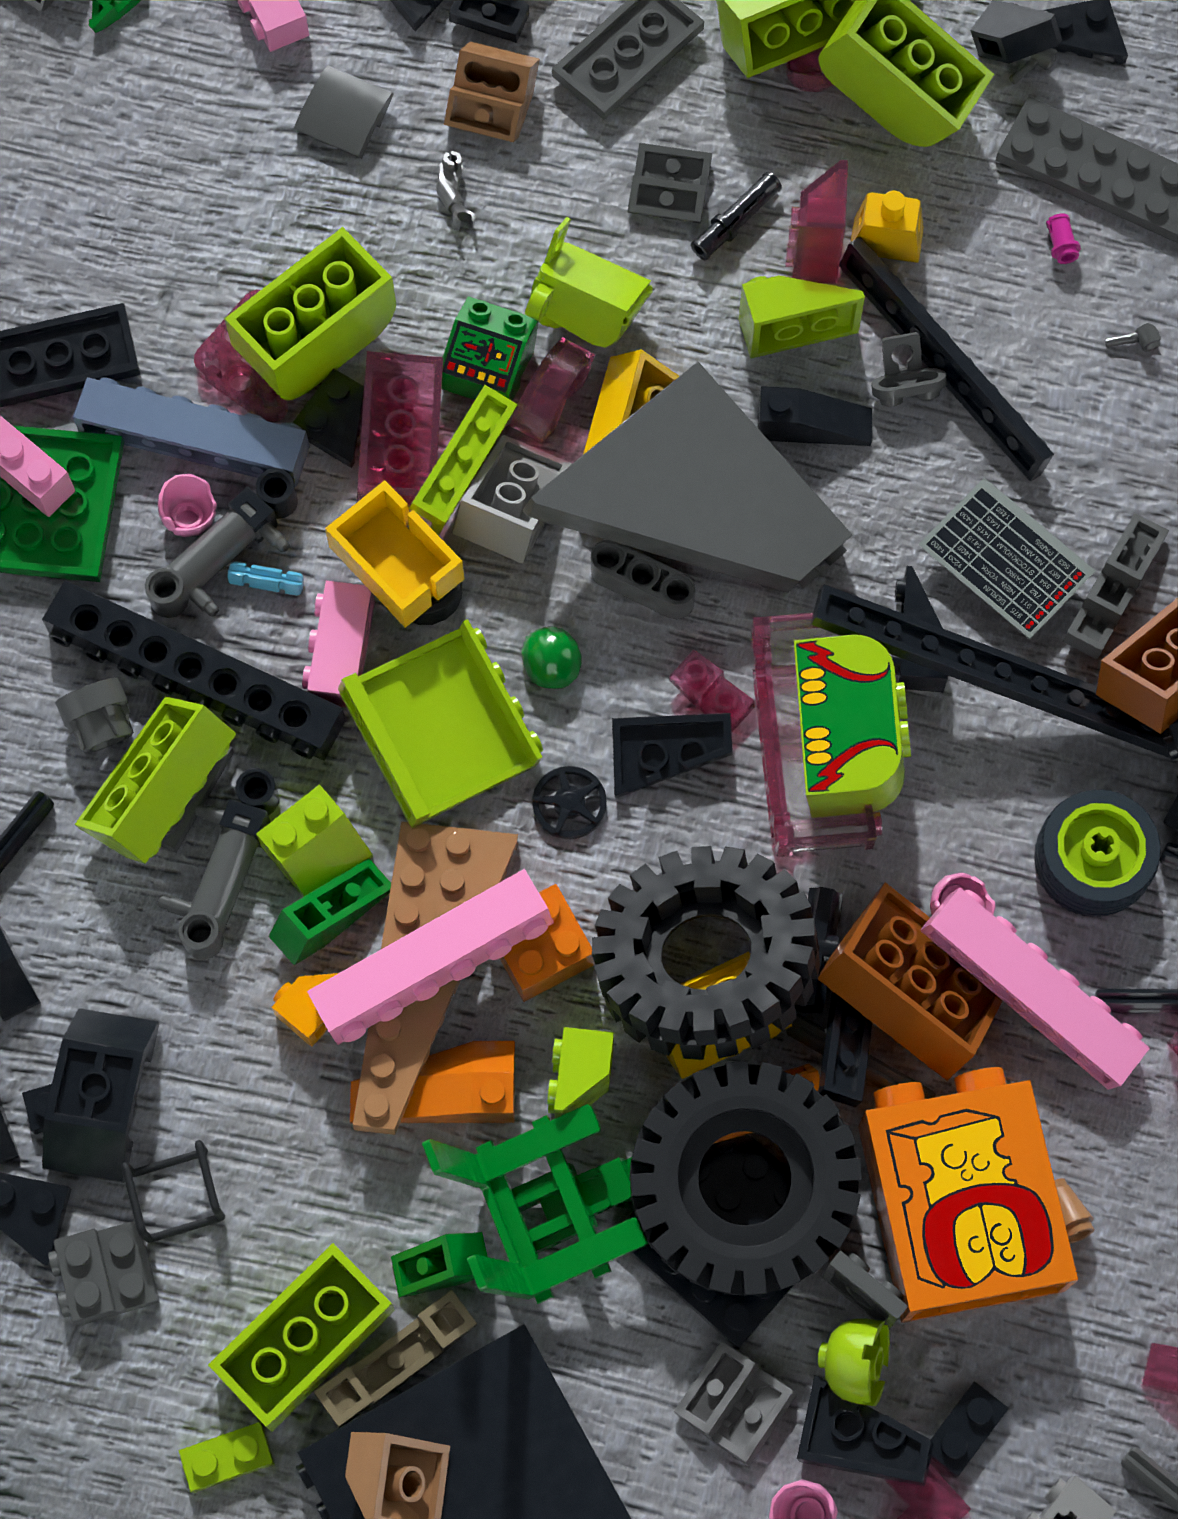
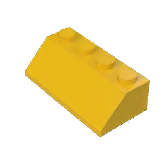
(627, 386)

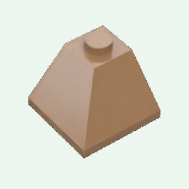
(397, 1476)

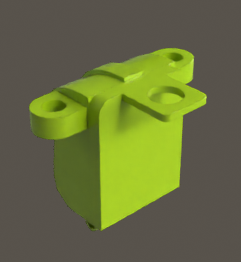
(585, 293)

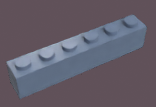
(191, 430)

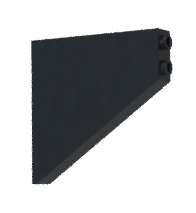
(508, 1439)

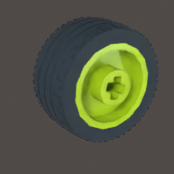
(1124, 856)

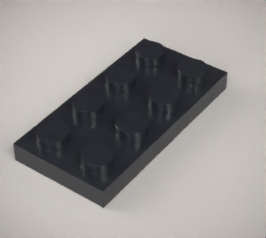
(63, 352)

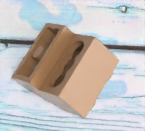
(491, 91)

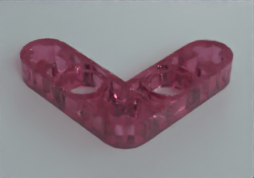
(230, 361)

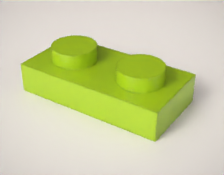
(226, 1457)

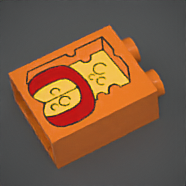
(965, 1195)

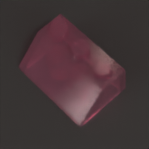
(819, 227)

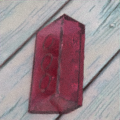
(399, 422)

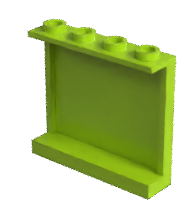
(441, 724)

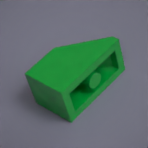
(437, 1263)

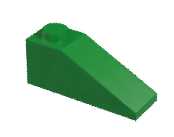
(328, 911)

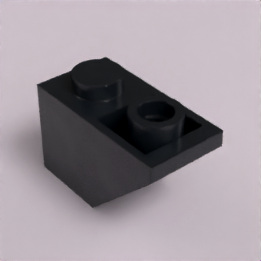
(1014, 32)

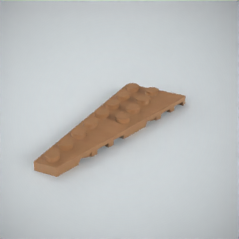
(431, 875)

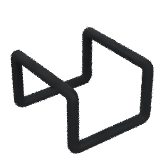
(200, 1153)

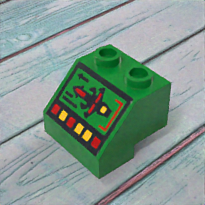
(488, 349)

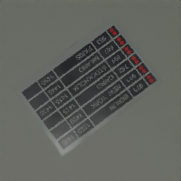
(1007, 558)

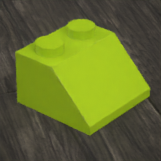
(313, 842)

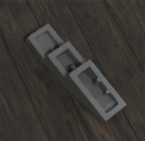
(1115, 586)

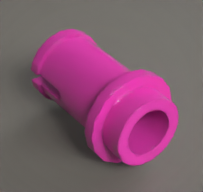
(1062, 239)

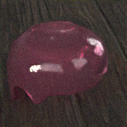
(806, 73)

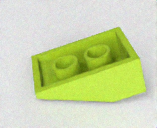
(795, 313)

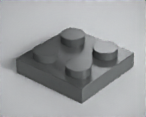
(851, 1279)

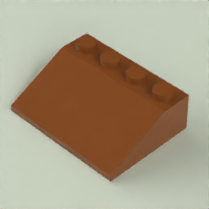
(910, 984)

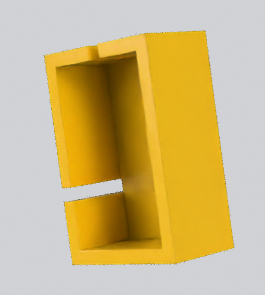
(390, 559)

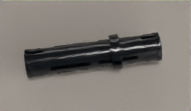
(725, 225)

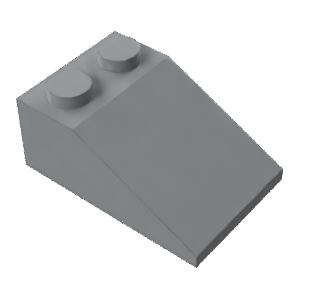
(494, 502)

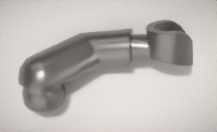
(448, 186)

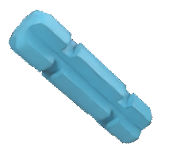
(265, 578)

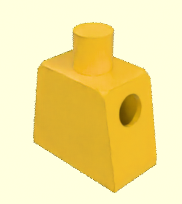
(890, 225)

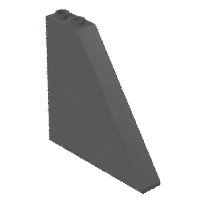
(698, 488)

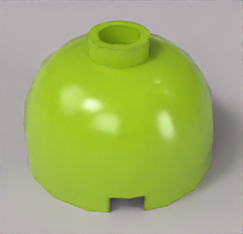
(856, 1359)

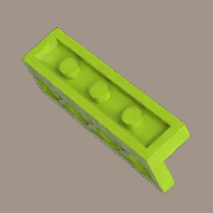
(463, 457)

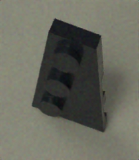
(861, 1440)

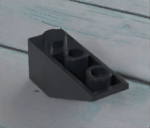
(917, 605)

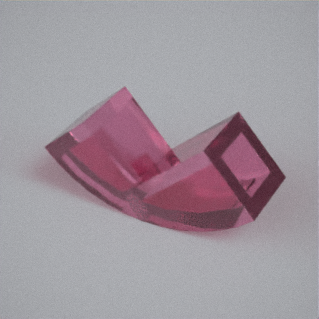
(553, 383)

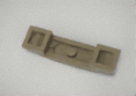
(396, 1360)

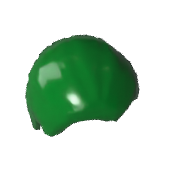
(551, 657)

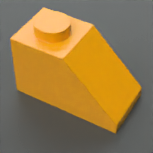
(297, 1010)

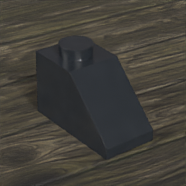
(15, 987)

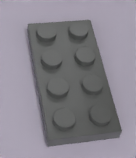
(626, 52)

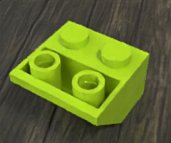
(582, 1067)

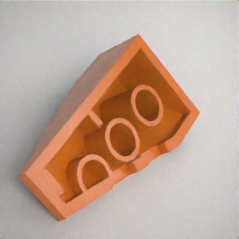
(462, 1086)

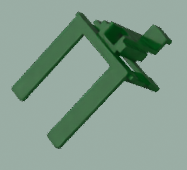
(565, 1198)

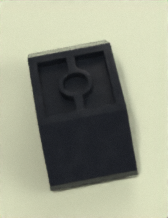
(96, 1094)

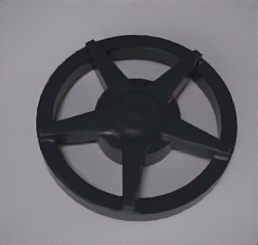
(569, 802)

